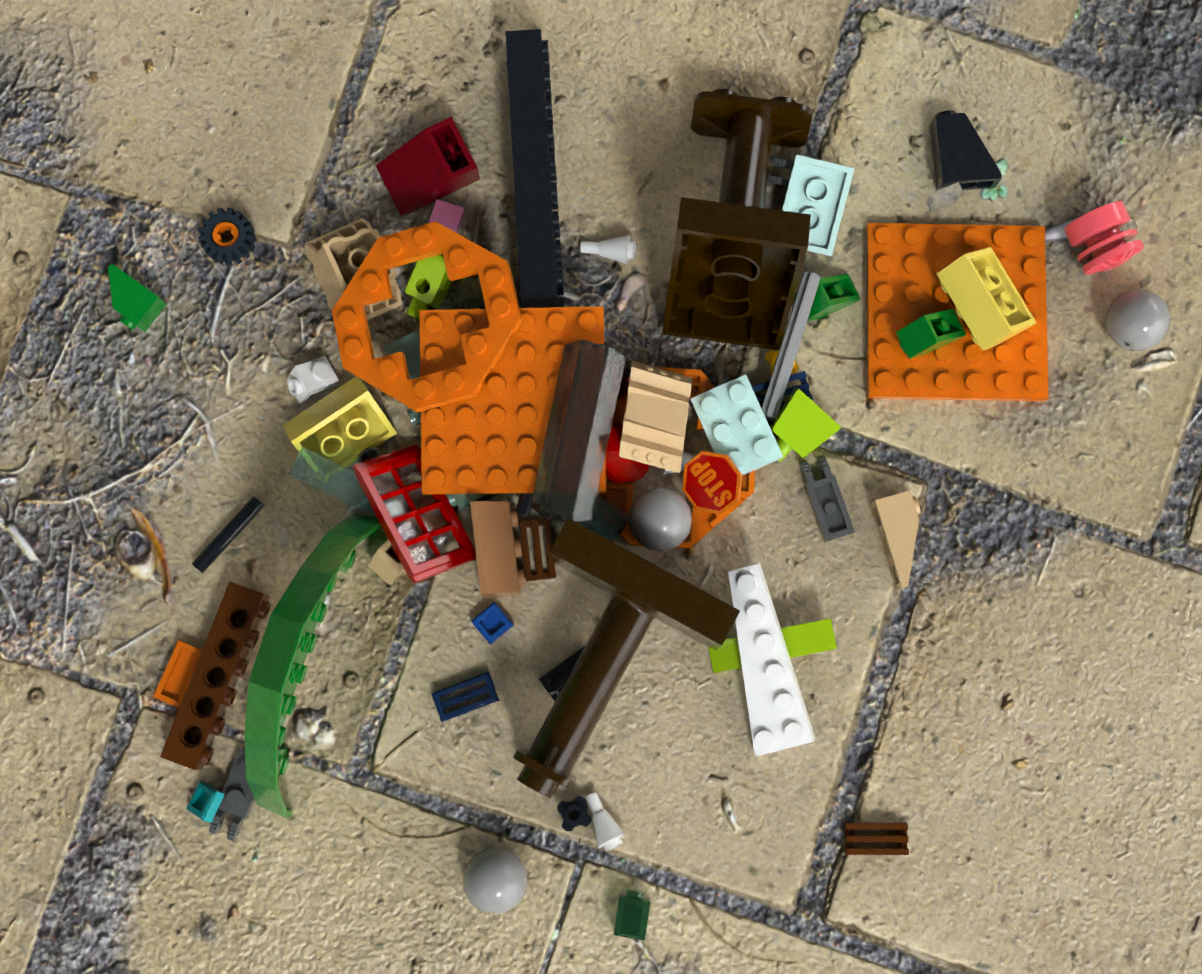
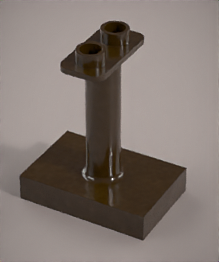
(733, 257)
(638, 596)

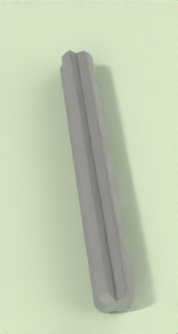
(790, 344)

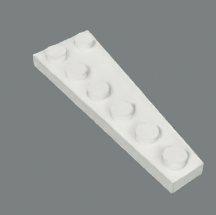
(771, 687)

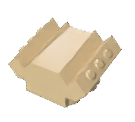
(339, 256)
(655, 417)

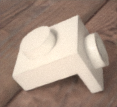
(311, 378)

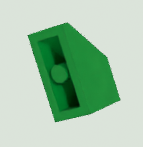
(832, 295)
(133, 301)
(930, 333)

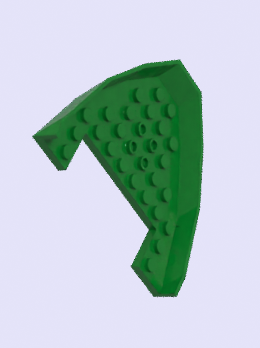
(283, 655)

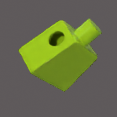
(432, 273)
(802, 425)

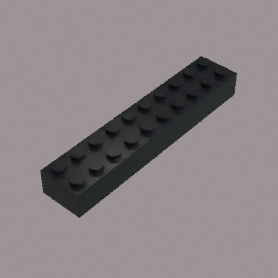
(534, 169)

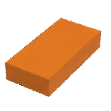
(177, 674)

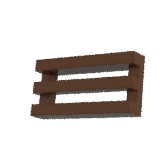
(525, 547)
(902, 838)

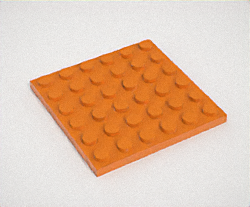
(905, 286)
(499, 435)

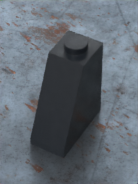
(961, 154)

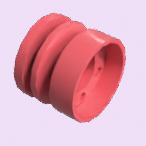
(1103, 238)

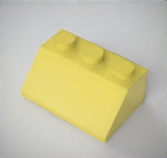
(985, 298)
(341, 424)

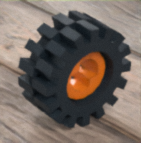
(213, 242)

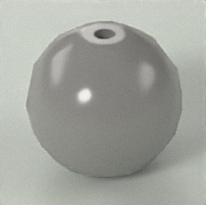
(1138, 320)
(660, 519)
(495, 880)

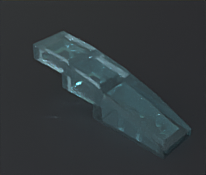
(330, 479)

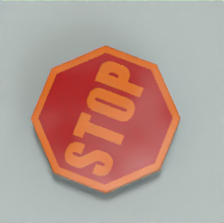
(712, 482)

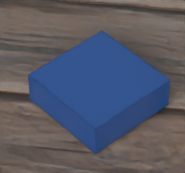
(492, 623)

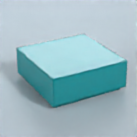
(205, 801)

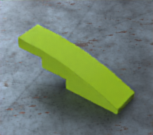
(799, 640)

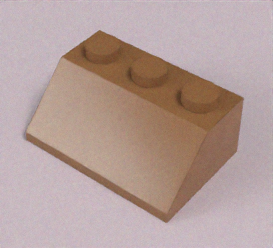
(497, 549)

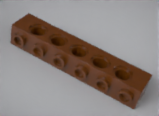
(178, 745)

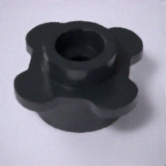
(577, 805)

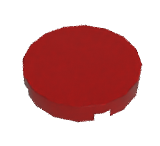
(621, 469)

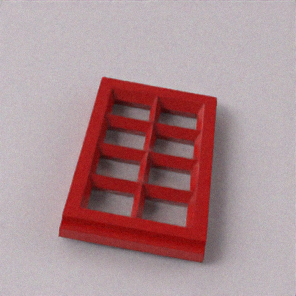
(417, 524)

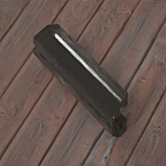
(578, 431)

